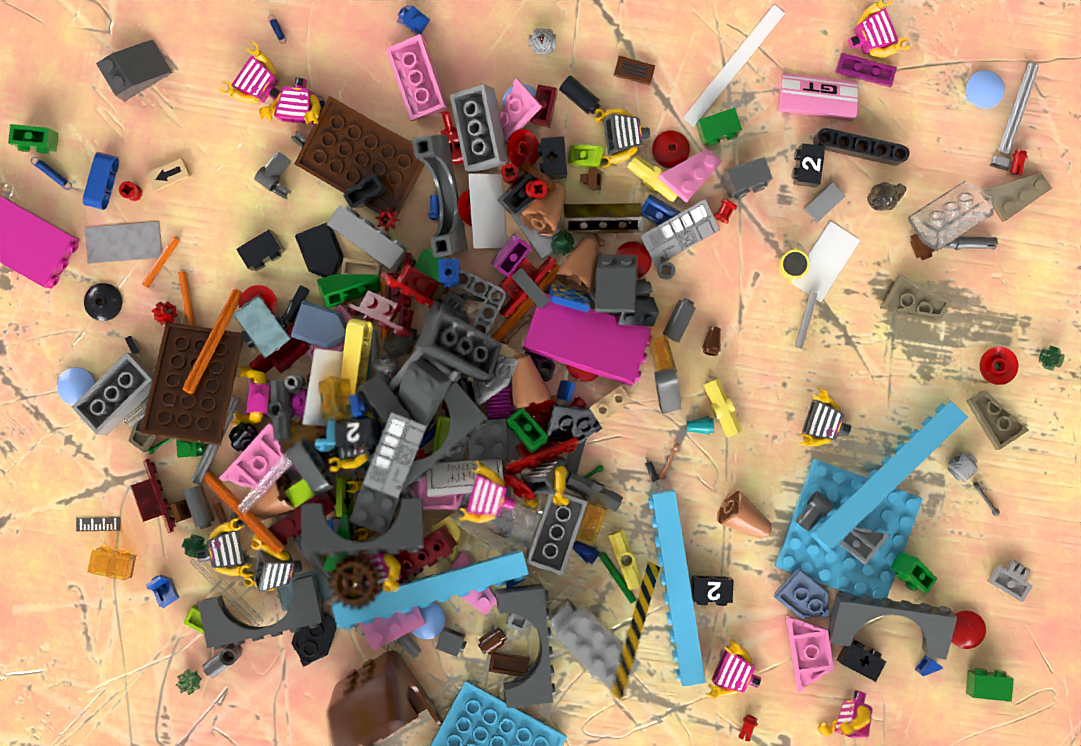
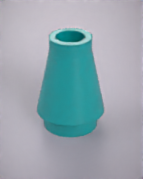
(702, 425)

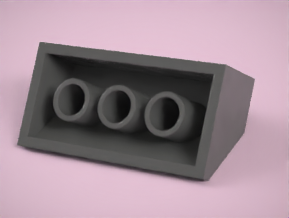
(459, 346)

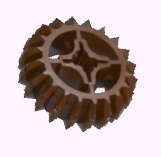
(343, 593)

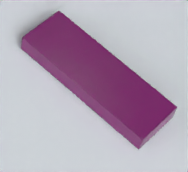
(866, 70)

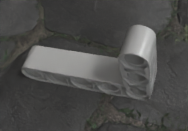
(487, 296)

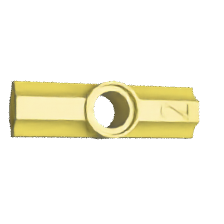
(649, 177)
(722, 407)
(621, 547)

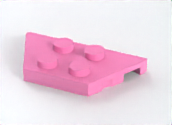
(255, 460)
(440, 502)
(809, 651)

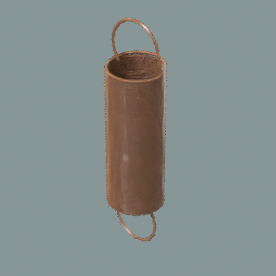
(219, 511)

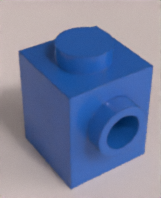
(449, 272)

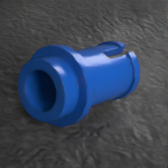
(434, 213)

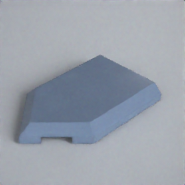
(319, 325)
(803, 596)

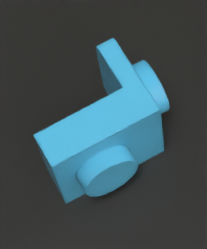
(329, 443)

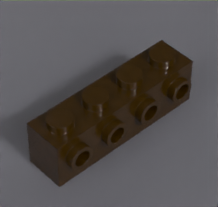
(603, 218)

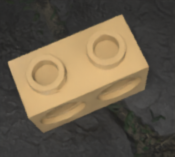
(610, 404)

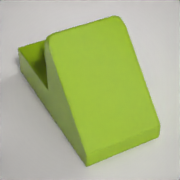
(585, 156)
(299, 493)

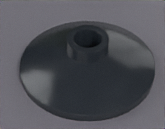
(111, 302)

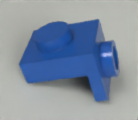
(413, 19)
(358, 408)
(163, 590)

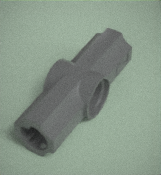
(280, 410)
(593, 491)

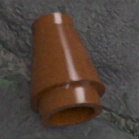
(712, 342)

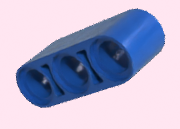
(100, 181)

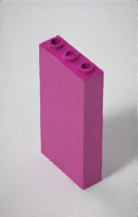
(33, 244)
(588, 341)

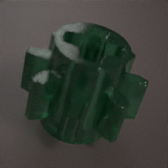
(562, 243)
(1051, 358)
(193, 544)
(188, 682)

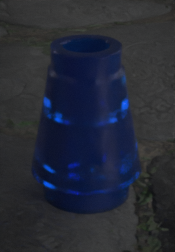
(586, 552)

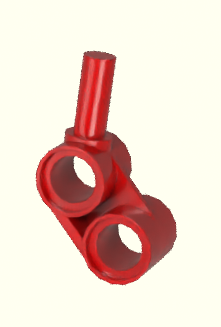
(451, 131)

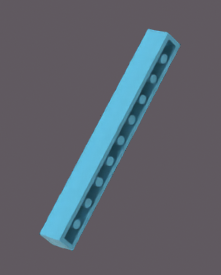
(889, 476)
(435, 587)
(678, 589)

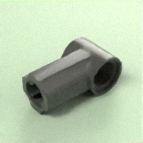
(271, 173)
(817, 507)
(222, 660)

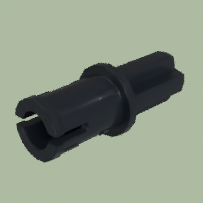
(294, 306)

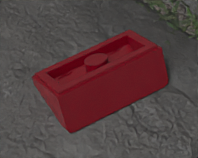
(547, 98)

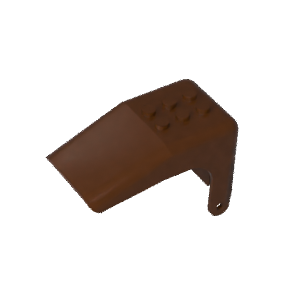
(376, 702)

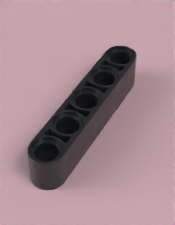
(869, 144)

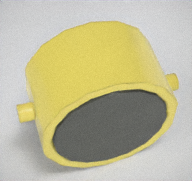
(793, 265)

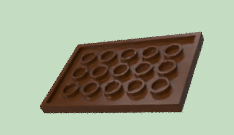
(351, 147)
(198, 415)

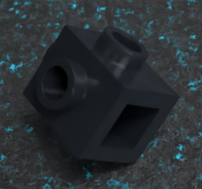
(242, 436)

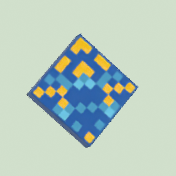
(569, 297)

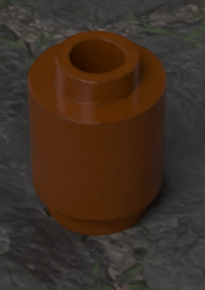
(921, 250)
(492, 641)

